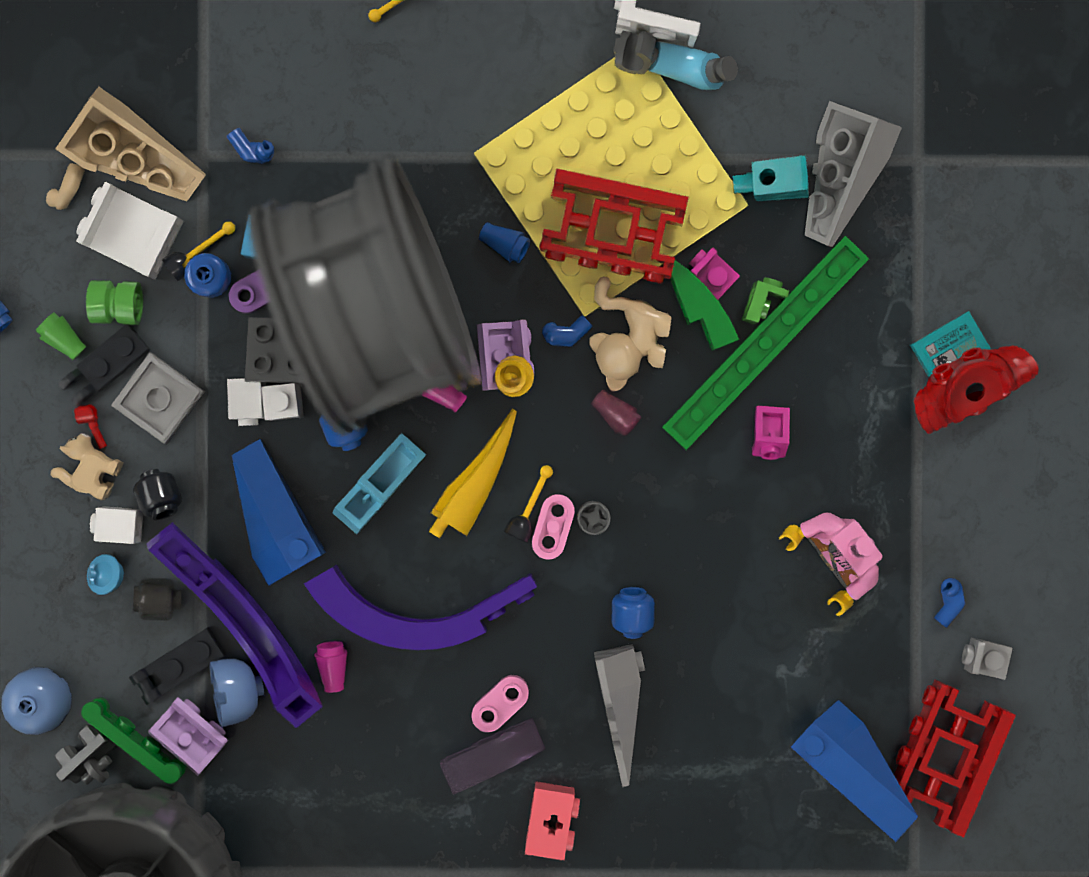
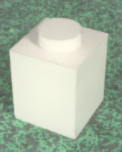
(245, 401)
(282, 401)
(117, 525)

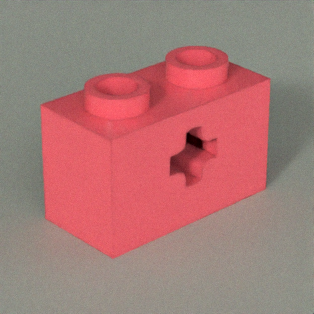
(546, 840)

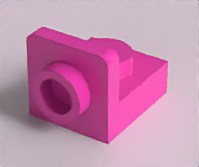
(713, 272)
(771, 432)

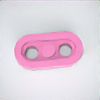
(553, 526)
(499, 703)

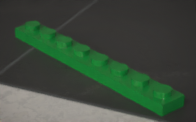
(765, 342)

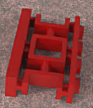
(619, 196)
(974, 764)

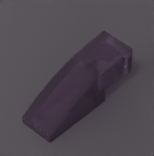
(492, 756)

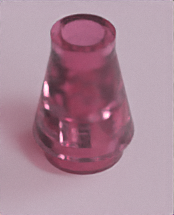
(617, 413)

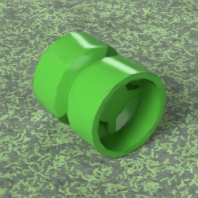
(109, 302)

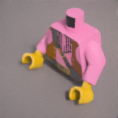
(845, 551)

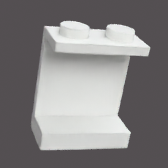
(128, 230)

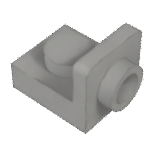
(986, 658)

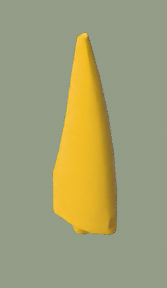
(468, 492)

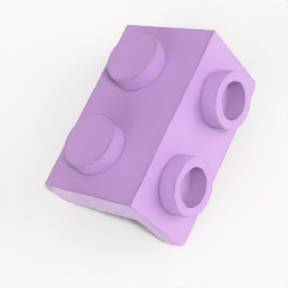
(498, 342)
(188, 735)

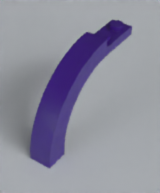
(388, 629)
(255, 632)

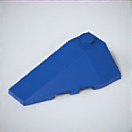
(274, 521)
(851, 761)

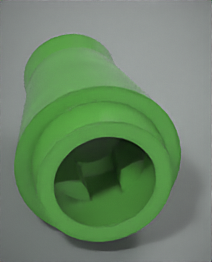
(59, 334)

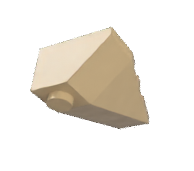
(120, 143)

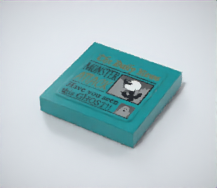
(949, 342)

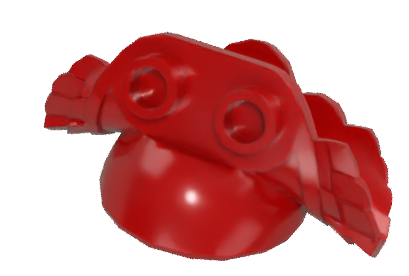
(945, 394)

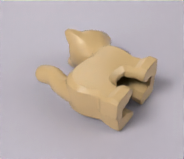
(90, 471)

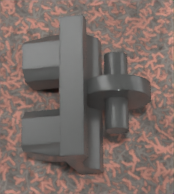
(90, 761)

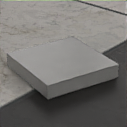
(158, 398)

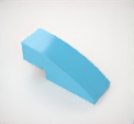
(378, 483)

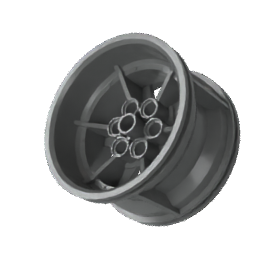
(362, 297)

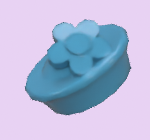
(104, 574)

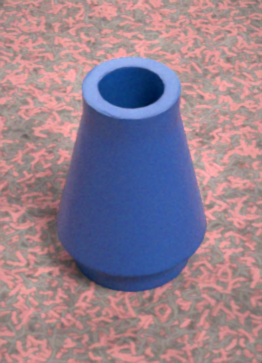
(506, 242)

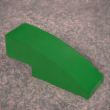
(700, 304)

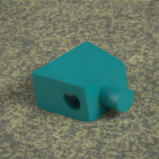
(790, 179)

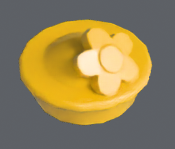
(514, 376)

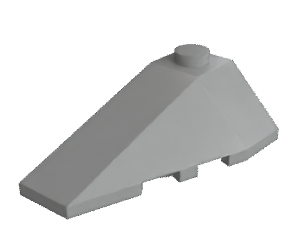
(849, 161)

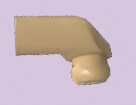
(68, 189)

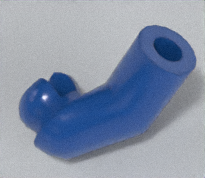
(251, 151)
(564, 335)
(953, 601)

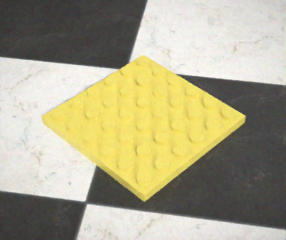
(618, 131)

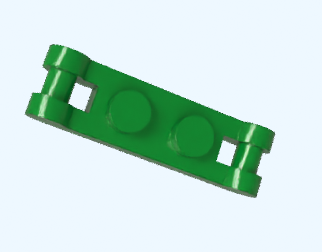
(123, 733)

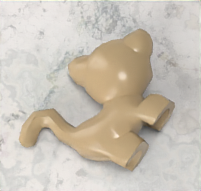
(620, 353)

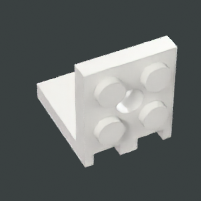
(660, 26)

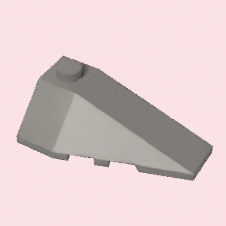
(620, 687)

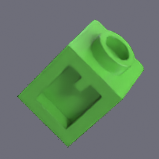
(757, 304)

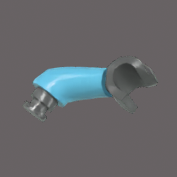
(685, 64)

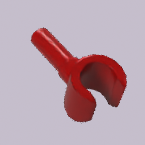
(89, 415)

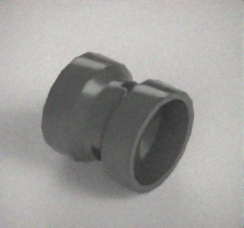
(593, 517)

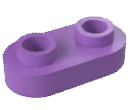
(254, 286)

